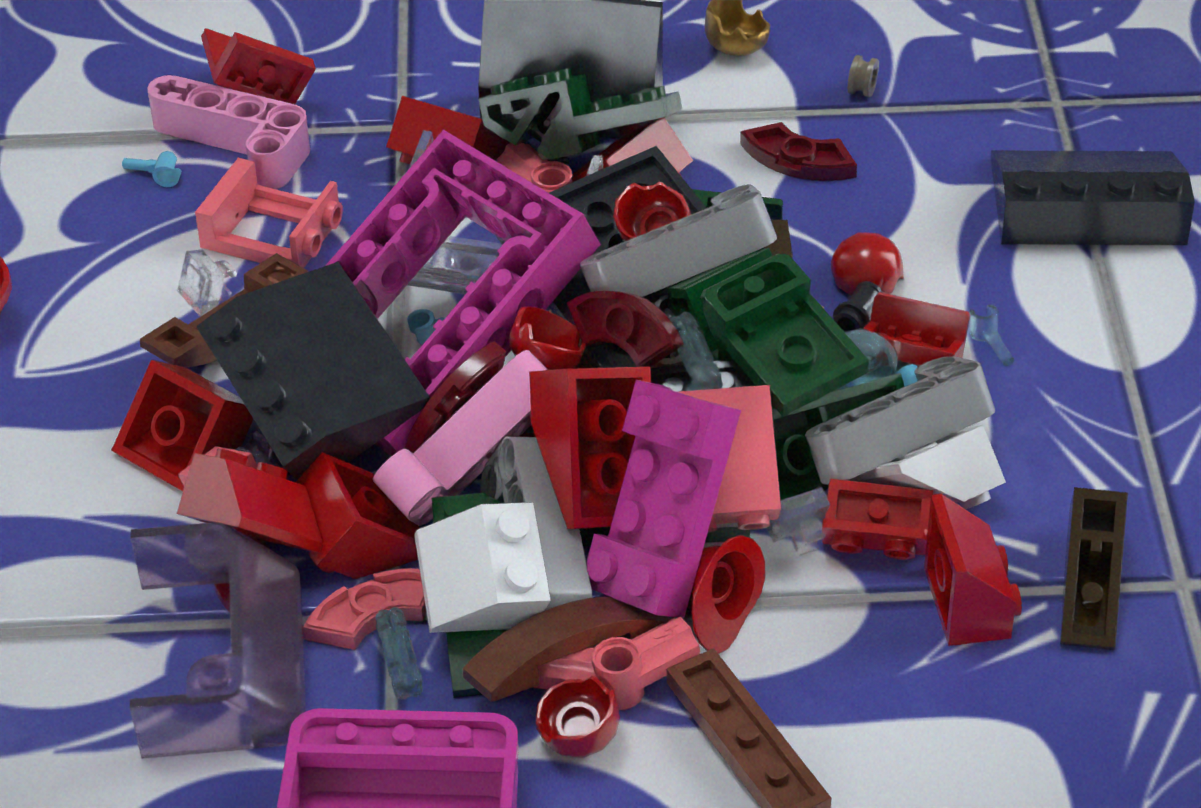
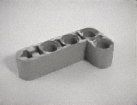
(686, 247)
(943, 400)
(520, 476)

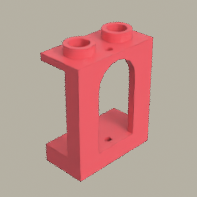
(239, 193)

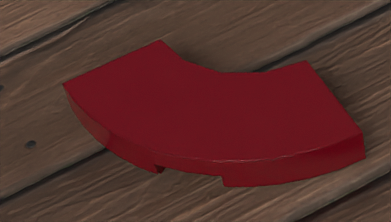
(797, 154)
(627, 322)
(456, 392)

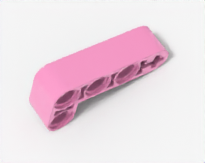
(262, 128)
(461, 445)

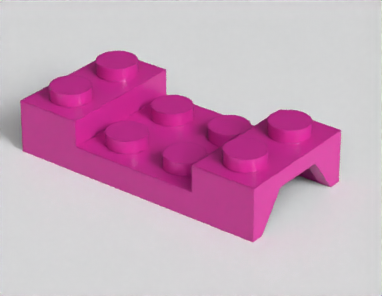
(663, 499)

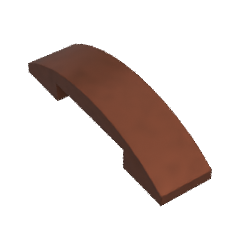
(182, 342)
(513, 658)

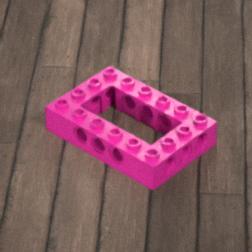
(421, 211)

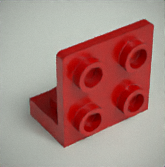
(256, 66)

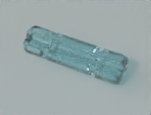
(696, 354)
(399, 653)

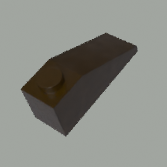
(1093, 568)

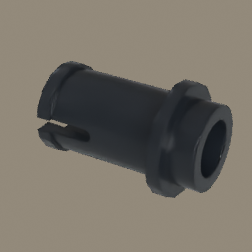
(858, 308)

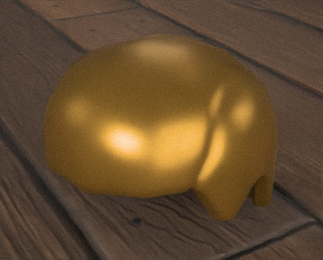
(733, 29)

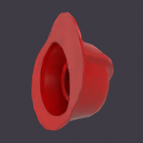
(725, 590)

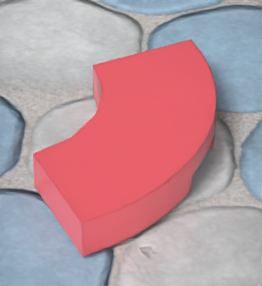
(350, 613)

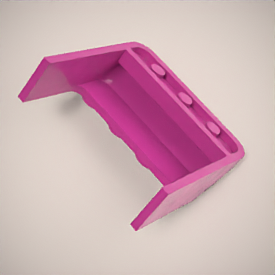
(400, 760)

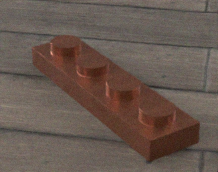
(744, 734)

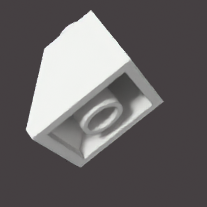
(482, 568)

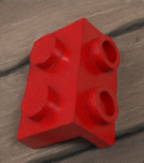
(919, 328)
(877, 518)

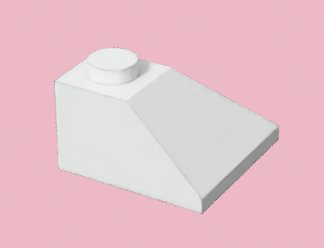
(955, 466)

